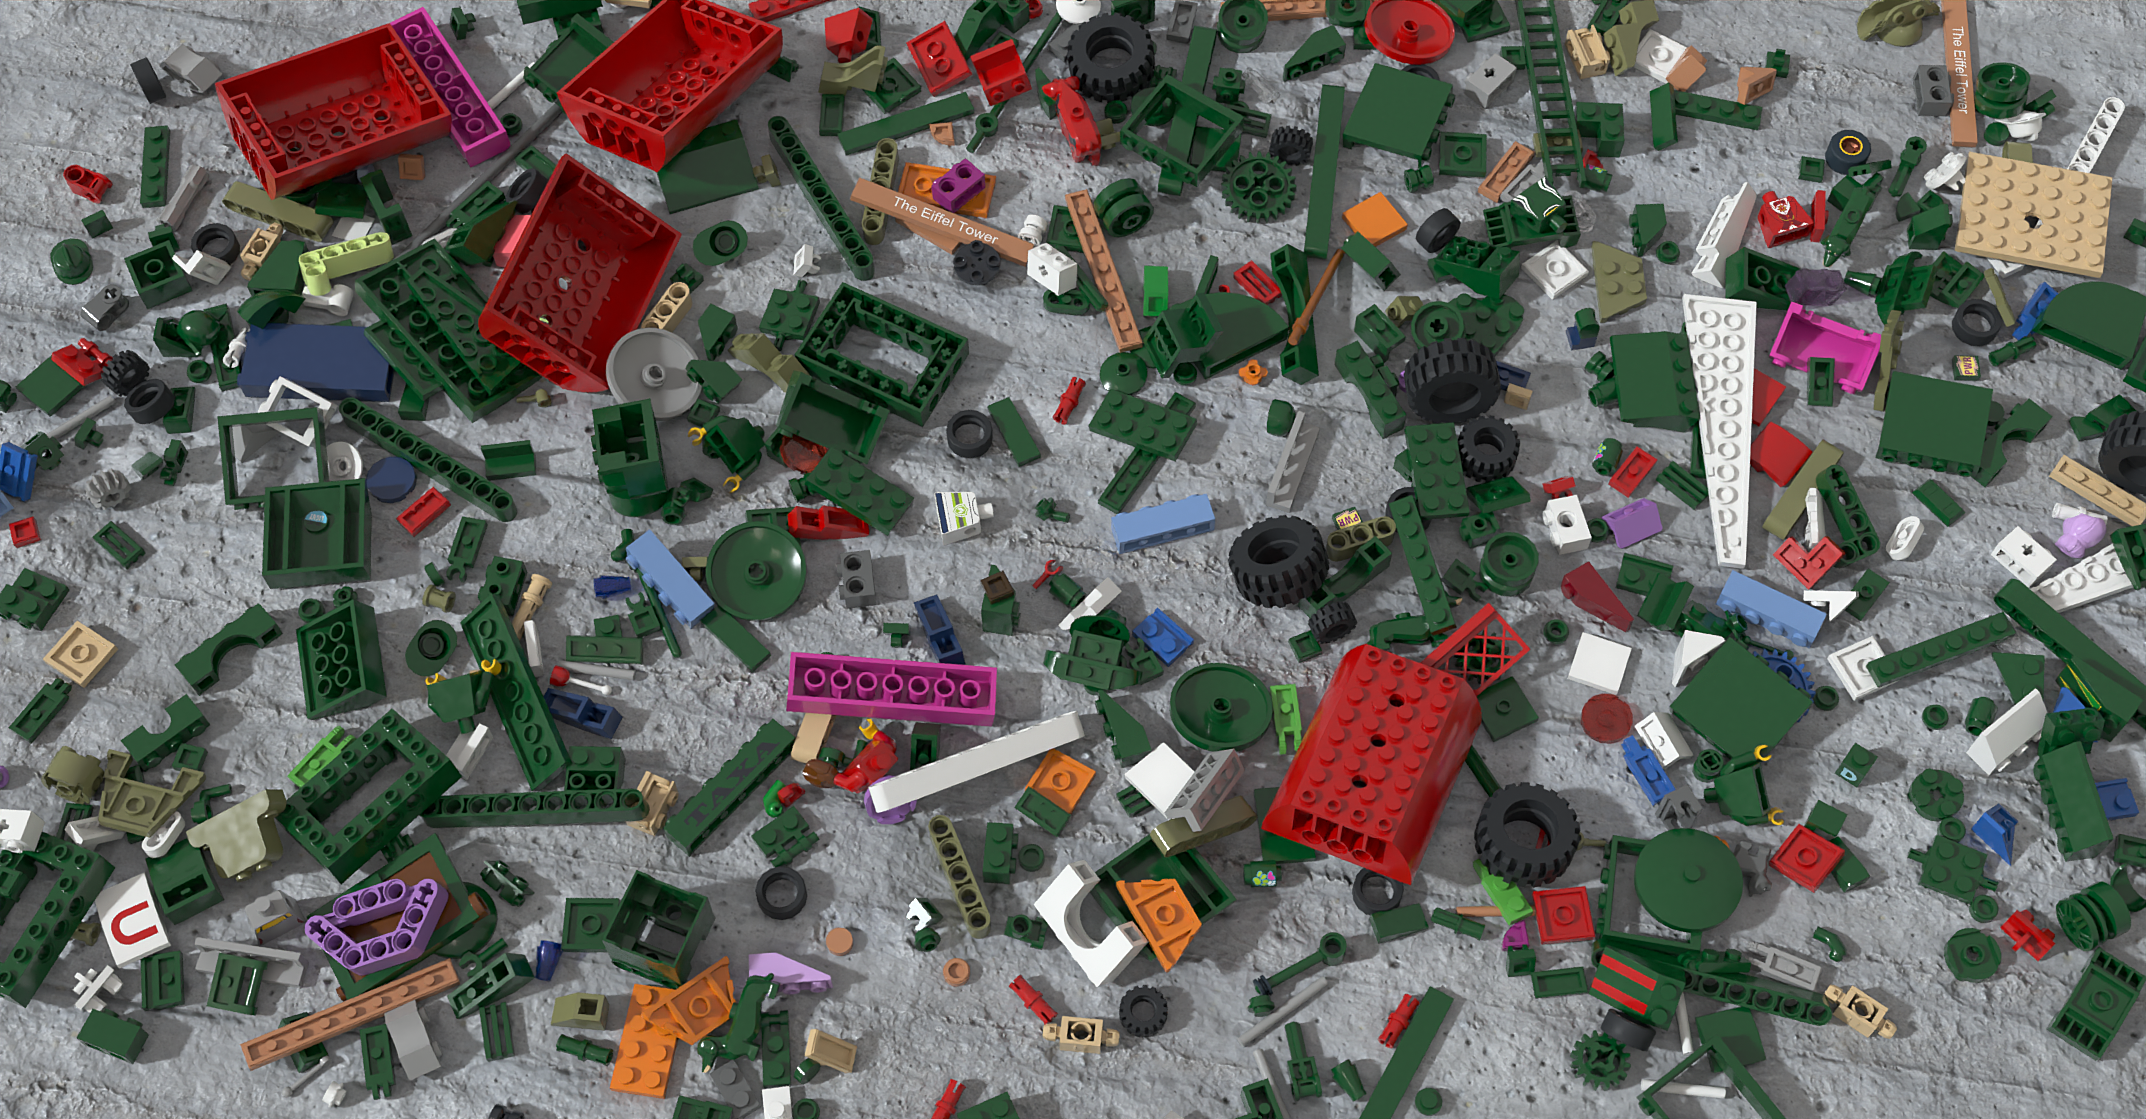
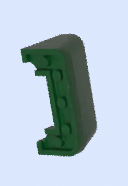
(830, 417)

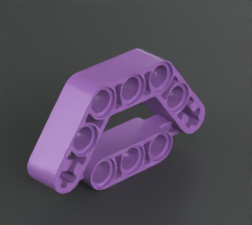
(412, 901)

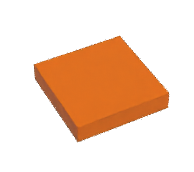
(1375, 219)
(1062, 779)

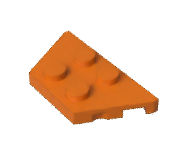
(1162, 916)
(697, 1005)

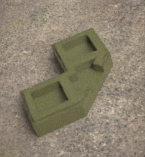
(1999, 295)

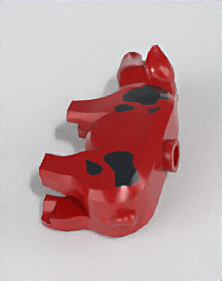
(1075, 119)

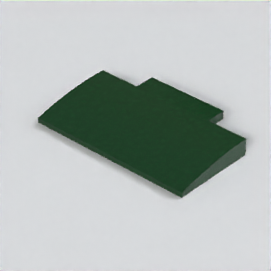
(415, 342)

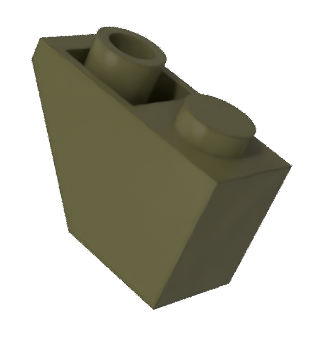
(581, 1011)

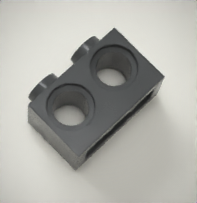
(1932, 90)
(859, 578)

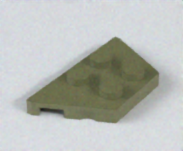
(1617, 280)

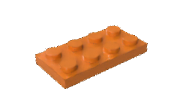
(644, 1049)

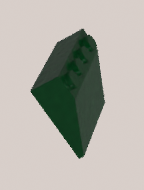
(708, 169)
(1655, 380)
(341, 661)

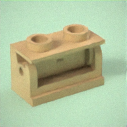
(1587, 52)
(660, 797)

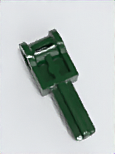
(1909, 159)
(1301, 1069)

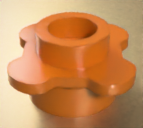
(1252, 378)

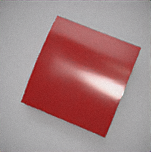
(1765, 395)
(1778, 453)

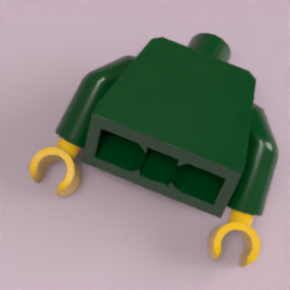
(735, 443)
(462, 695)
(1742, 791)

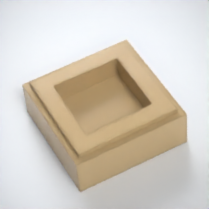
(1518, 396)

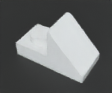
(1838, 600)

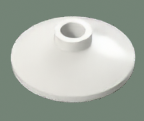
(1078, 11)
(341, 453)

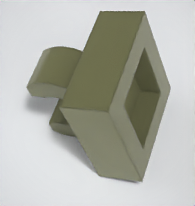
(767, 172)
(695, 565)

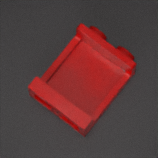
(1001, 72)

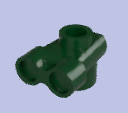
(1032, 930)

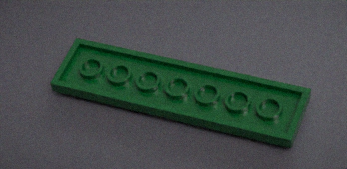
(516, 693)

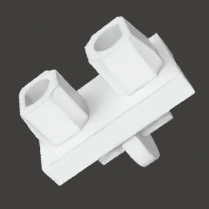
(105, 980)

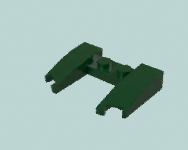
(2131, 551)

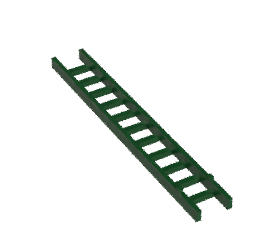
(1562, 169)

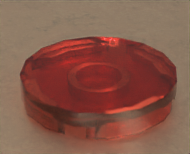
(801, 453)
(1606, 718)

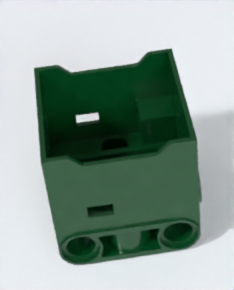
(656, 901)

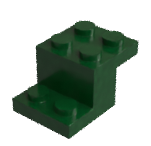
(1183, 335)

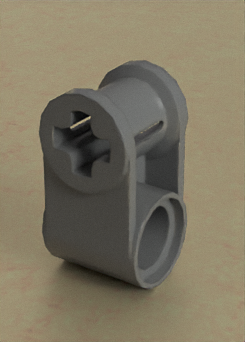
(104, 309)

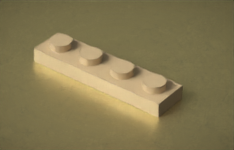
(2099, 491)

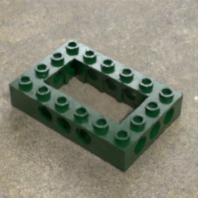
(855, 307)
(386, 815)
(57, 917)

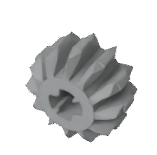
(107, 489)

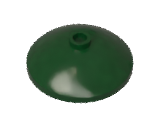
(478, 936)

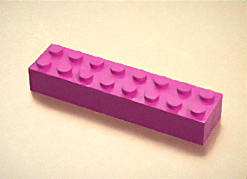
(474, 124)
(891, 689)

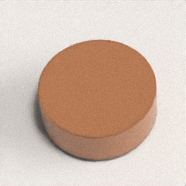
(839, 941)
(956, 972)

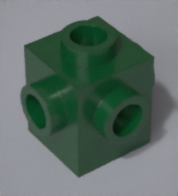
(1228, 85)
(42, 442)

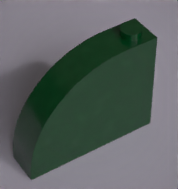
(2095, 320)
(1247, 330)

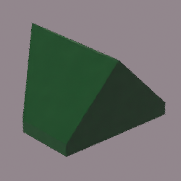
(168, 339)

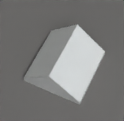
(1693, 653)

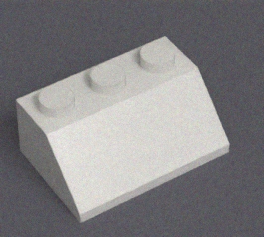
(2010, 734)

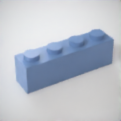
(1162, 523)
(669, 578)
(1771, 609)

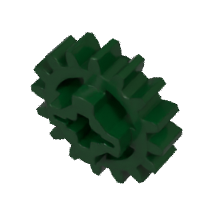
(1475, 663)
(1605, 1070)

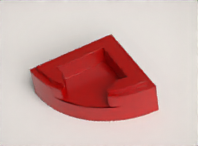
(1591, 159)
(790, 794)

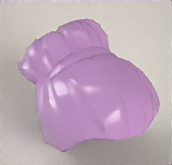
(2079, 534)

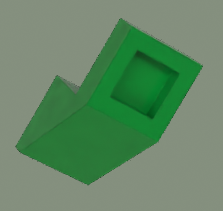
(1155, 290)

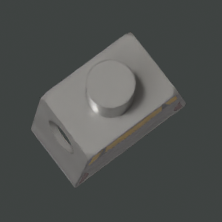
(273, 916)

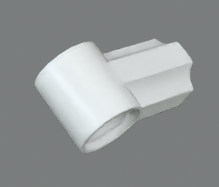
(335, 301)

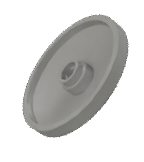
(653, 366)

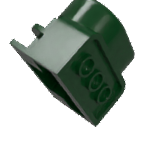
(630, 457)

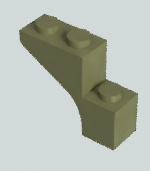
(1623, 39)
(860, 73)
(763, 355)

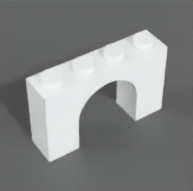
(1061, 910)

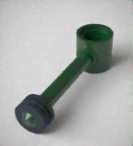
(1264, 986)

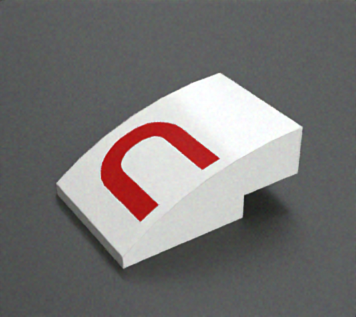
(132, 920)

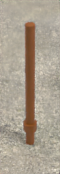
(1302, 323)

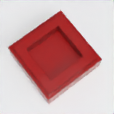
(24, 532)

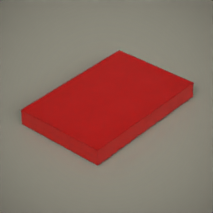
(939, 58)

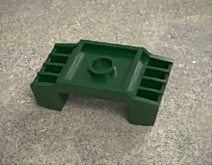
(1509, 232)
(2097, 1004)

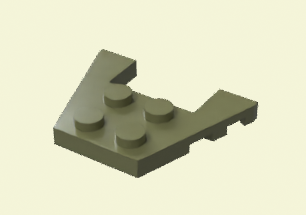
(1890, 348)
(137, 805)

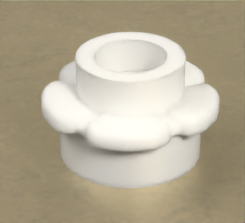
(334, 1094)

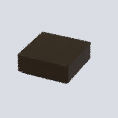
(997, 587)

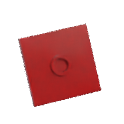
(1806, 858)
(1563, 915)

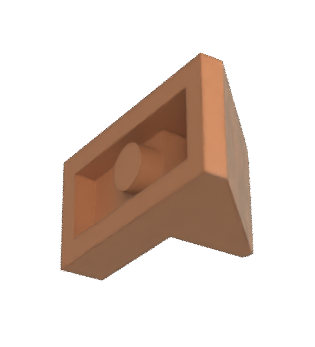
(1687, 69)
(1754, 83)

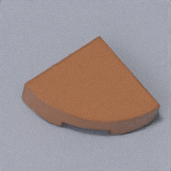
(943, 133)

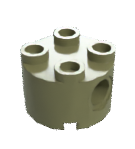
(73, 775)

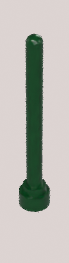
(661, 616)

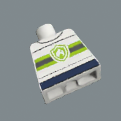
(960, 515)

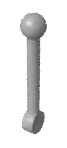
(288, 1091)

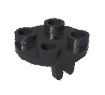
(983, 271)

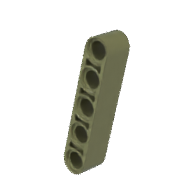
(882, 163)
(290, 214)
(1793, 502)
(1177, 836)
(964, 887)

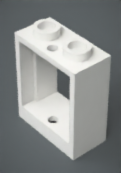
(277, 389)

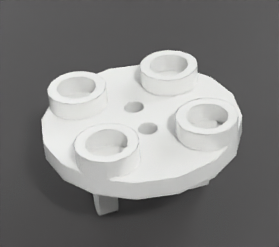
(1947, 173)

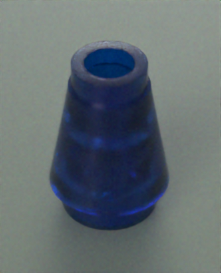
(610, 586)
(547, 959)

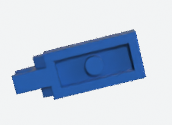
(2030, 312)
(1647, 770)

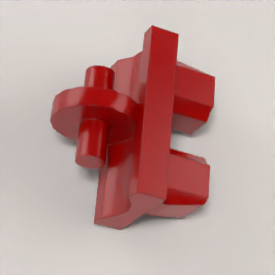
(2027, 935)

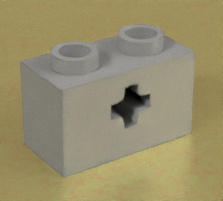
(1489, 80)

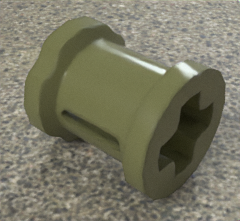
(439, 598)
(90, 935)

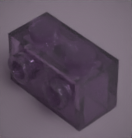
(1816, 287)

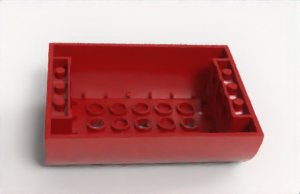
(668, 79)
(330, 92)
(605, 284)
(1427, 733)

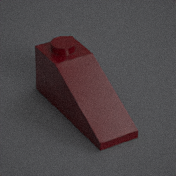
(1594, 596)

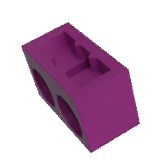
(960, 189)

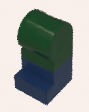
(1585, 330)

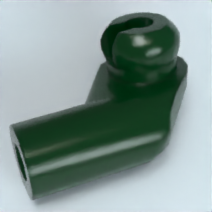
(620, 553)
(1837, 947)

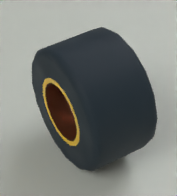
(1847, 150)

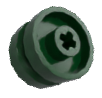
(1242, 25)
(2001, 90)
(1123, 207)
(1435, 317)
(1508, 564)

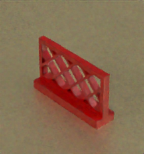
(1462, 638)

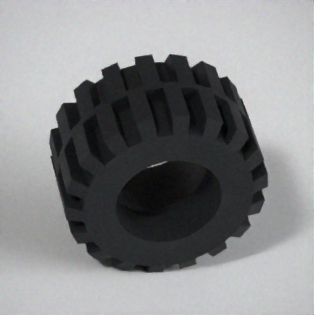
(1488, 432)

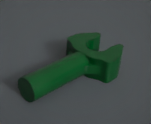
(481, 959)

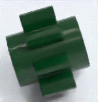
(397, 847)

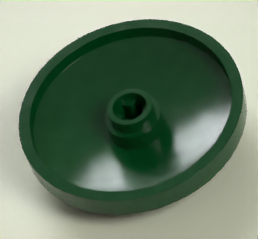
(756, 571)
(1220, 707)
(1688, 880)

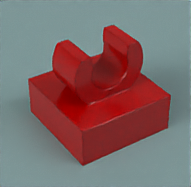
(1559, 485)

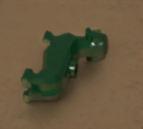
(1848, 224)
(1407, 629)
(745, 1024)

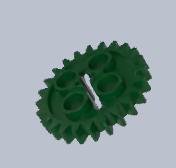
(1243, 174)

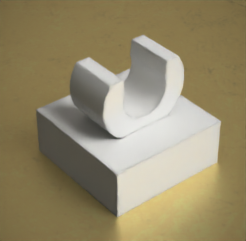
(803, 261)

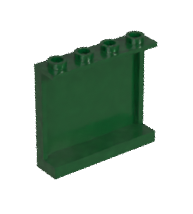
(566, 58)
(1399, 113)
(1934, 424)
(1740, 702)

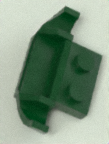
(1905, 286)
(1092, 662)

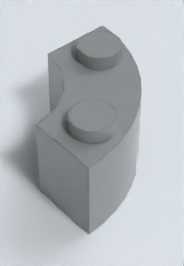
(187, 66)
(412, 1039)

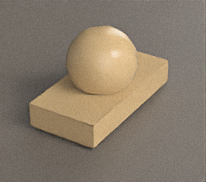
(830, 1051)

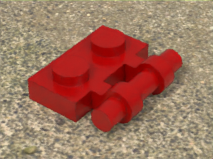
(77, 361)

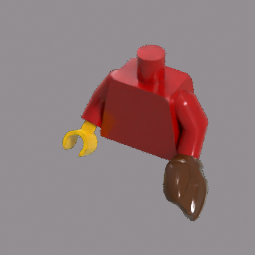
(864, 770)

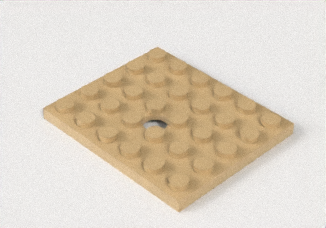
(2068, 202)

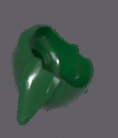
(200, 327)

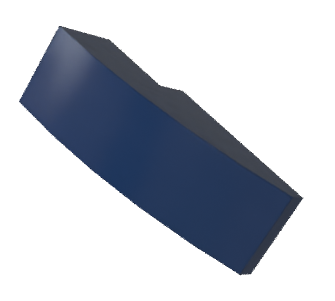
(939, 631)
(583, 713)

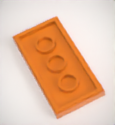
(918, 182)

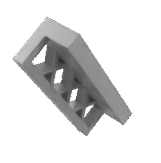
(1292, 464)
(1206, 788)
(283, 969)

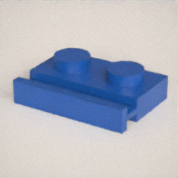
(17, 471)
(1163, 637)
(2117, 799)

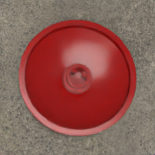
(1410, 30)

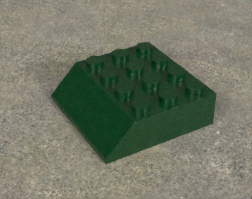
(306, 558)
(1146, 862)

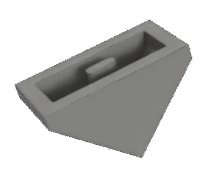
(250, 439)

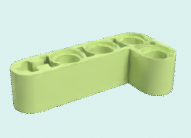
(343, 259)

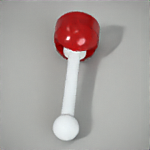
(561, 677)

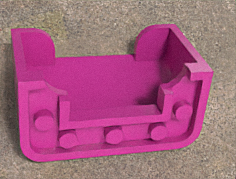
(1816, 336)

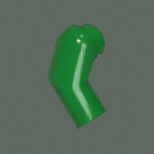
(771, 800)

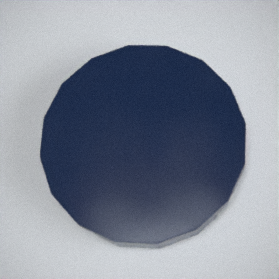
(391, 479)

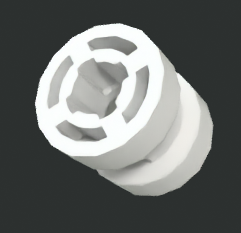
(1033, 229)

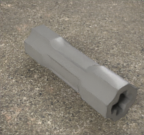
(190, 184)

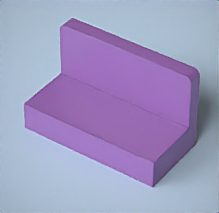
(1634, 522)

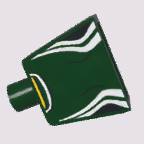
(1540, 207)

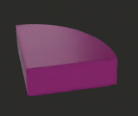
(1516, 936)

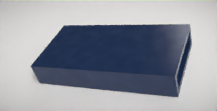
(321, 358)

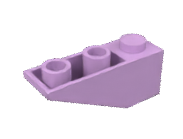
(789, 973)

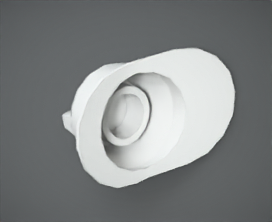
(2025, 125)

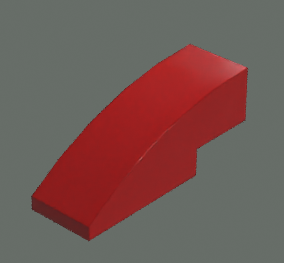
(825, 523)

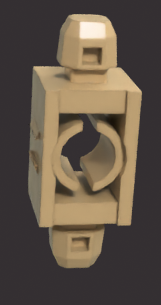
(259, 249)
(1852, 1018)
(1052, 1032)

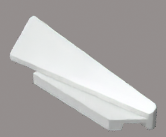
(1724, 236)

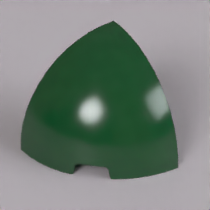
(262, 306)

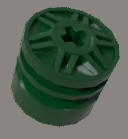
(2093, 916)

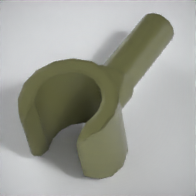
(540, 396)
(1589, 842)

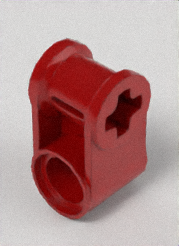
(87, 183)

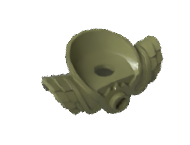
(1895, 20)

